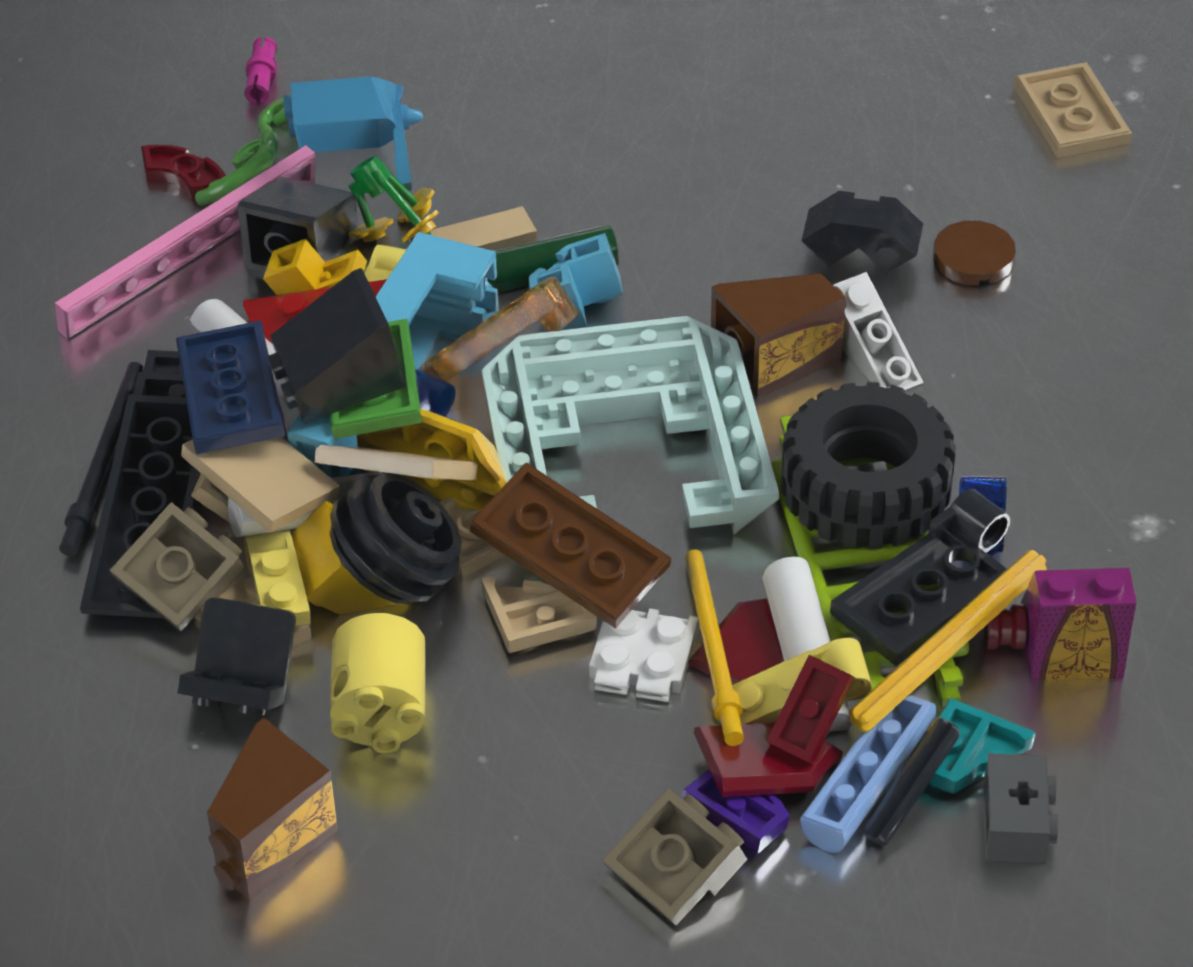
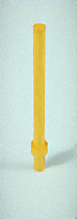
(726, 701)

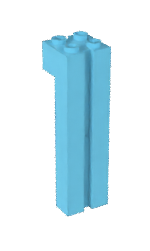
(441, 293)

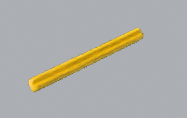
(945, 642)

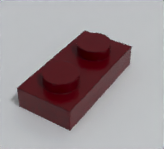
(810, 709)

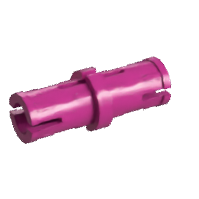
(260, 70)

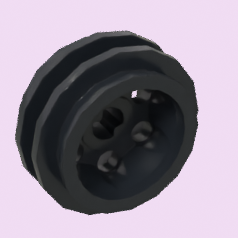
(395, 538)

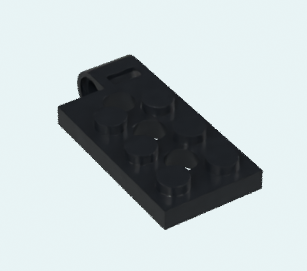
(957, 534)

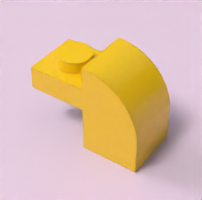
(302, 269)

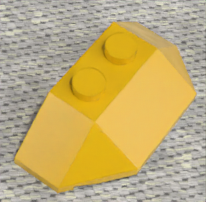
(449, 440)

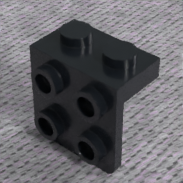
(241, 656)

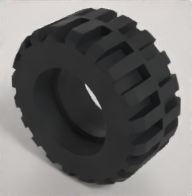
(861, 504)

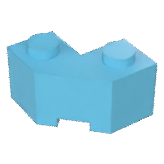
(586, 274)

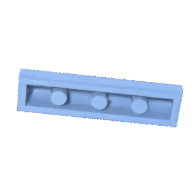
(865, 774)

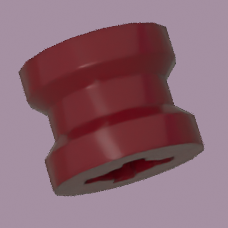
(1007, 629)

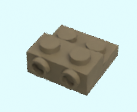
(178, 565)
(676, 855)

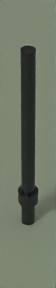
(81, 514)

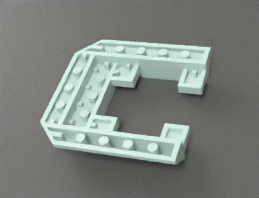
(628, 371)

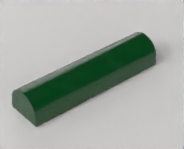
(520, 261)

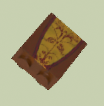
(781, 326)
(269, 811)

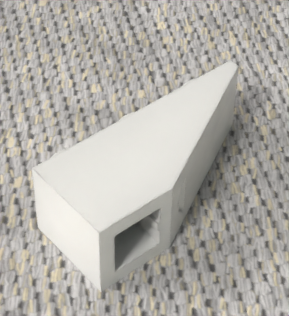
(872, 337)

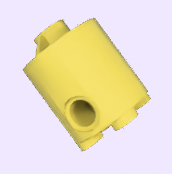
(377, 681)

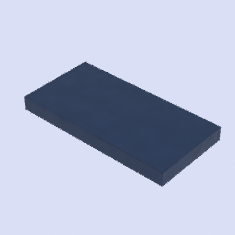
(229, 387)

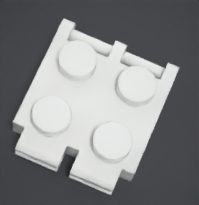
(644, 653)

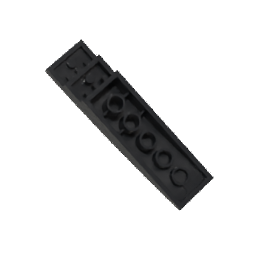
(142, 481)

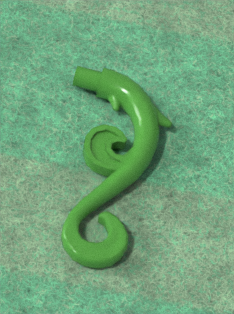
(251, 158)

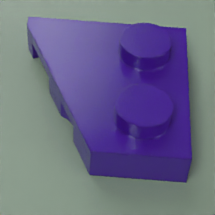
(753, 817)

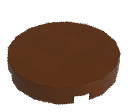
(974, 252)

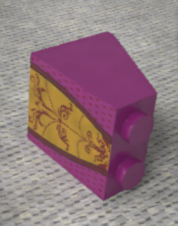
(1079, 623)

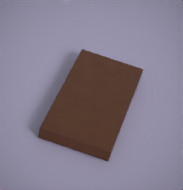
(570, 545)

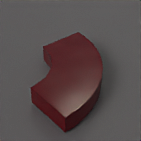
(180, 168)

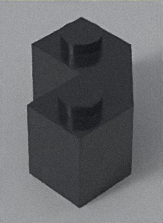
(878, 228)

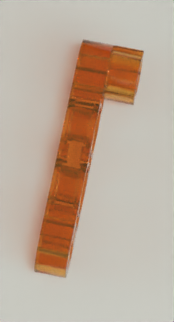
(543, 302)

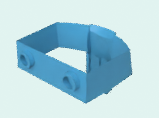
(351, 116)

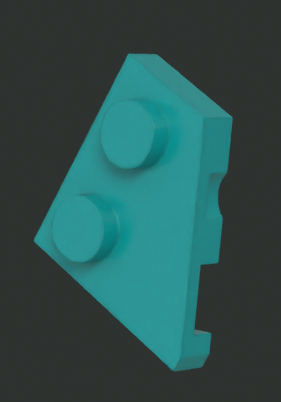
(979, 735)

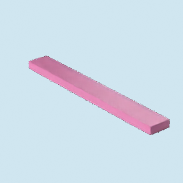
(170, 250)

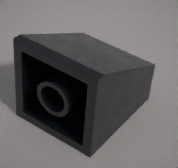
(291, 212)
(336, 351)

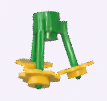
(375, 178)

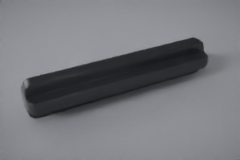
(911, 782)

